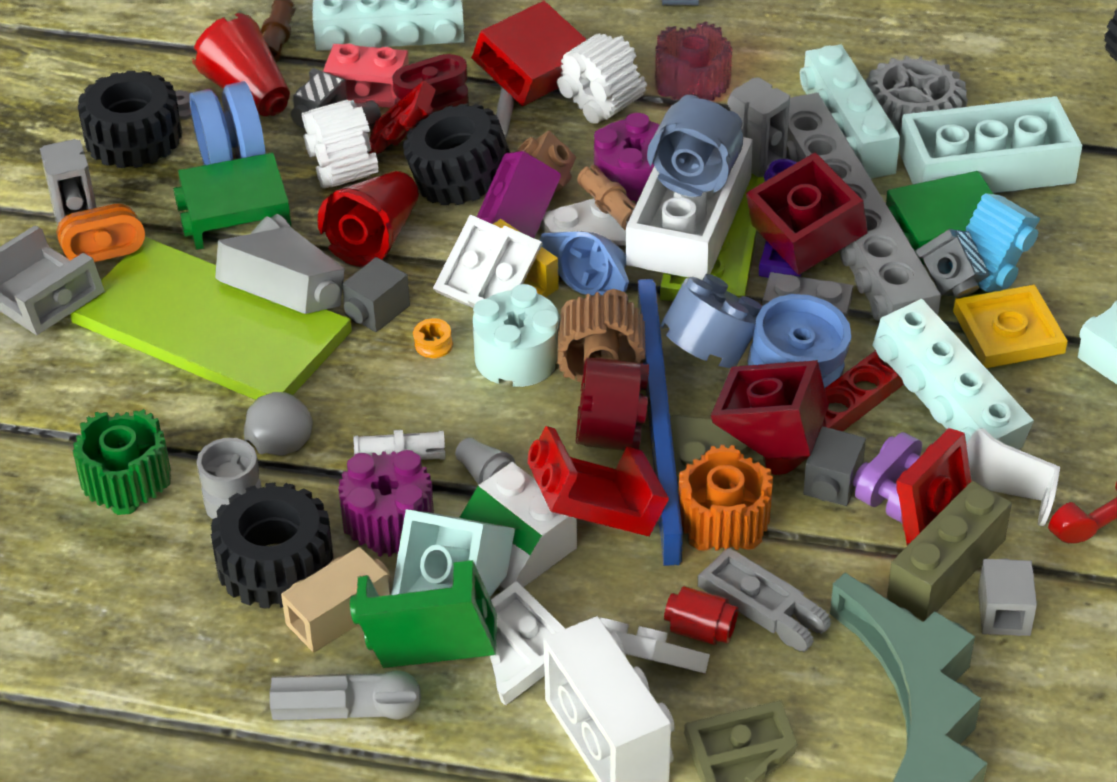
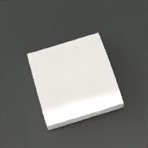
(486, 262)

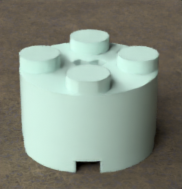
(516, 336)

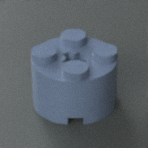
(696, 146)
(711, 320)

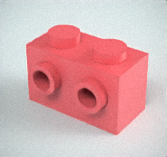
(367, 71)

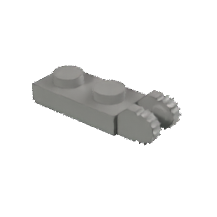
(764, 598)

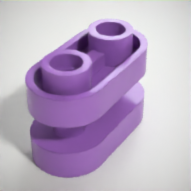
(878, 478)

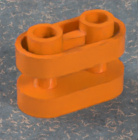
(101, 232)

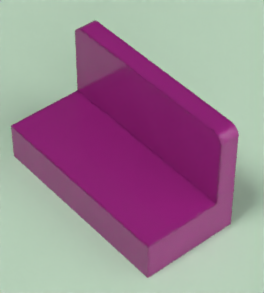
(520, 192)

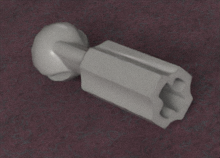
(344, 696)

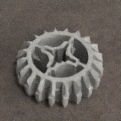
(915, 87)

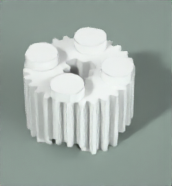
(601, 77)
(340, 143)

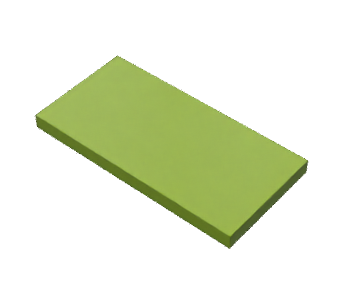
(186, 317)

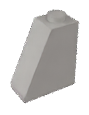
(281, 269)

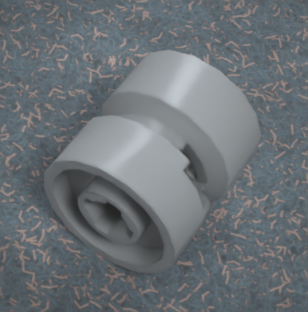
(226, 469)

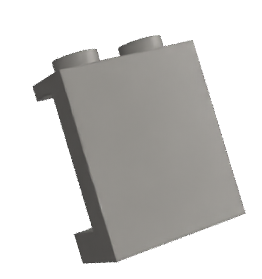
(42, 284)

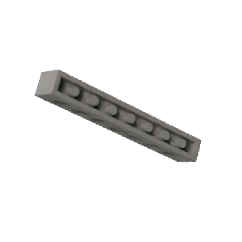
(883, 258)

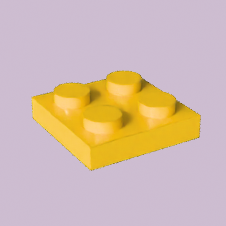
(1009, 326)

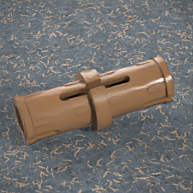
(608, 195)

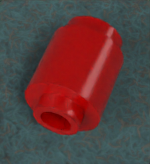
(701, 616)

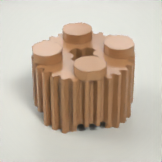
(600, 329)

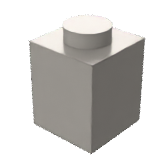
(1007, 597)

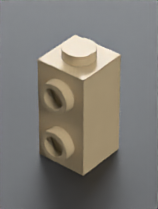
(320, 604)

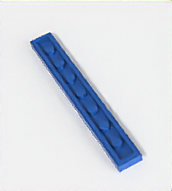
(660, 425)

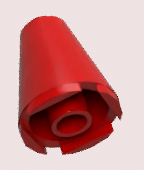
(238, 53)
(367, 217)

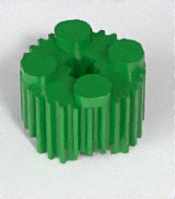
(122, 460)

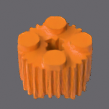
(725, 500)

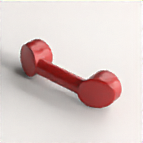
(1075, 526)

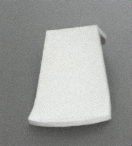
(1012, 471)

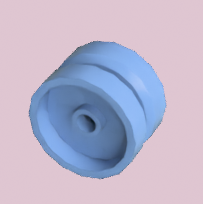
(227, 129)
(801, 330)

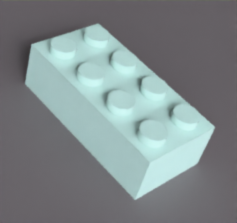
(1007, 142)

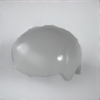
(277, 424)

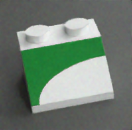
(540, 536)

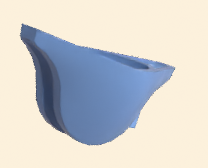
(587, 261)

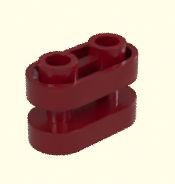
(443, 72)

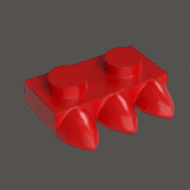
(397, 121)

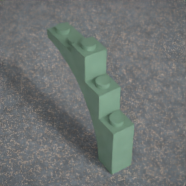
(924, 668)

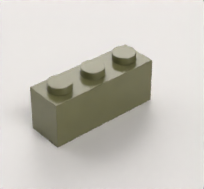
(948, 550)

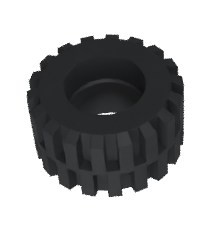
(130, 119)
(455, 153)
(267, 518)

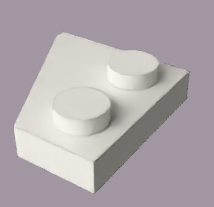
(520, 641)
(652, 645)

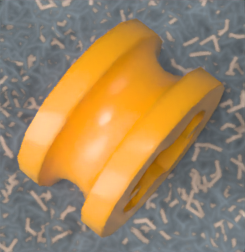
(428, 329)

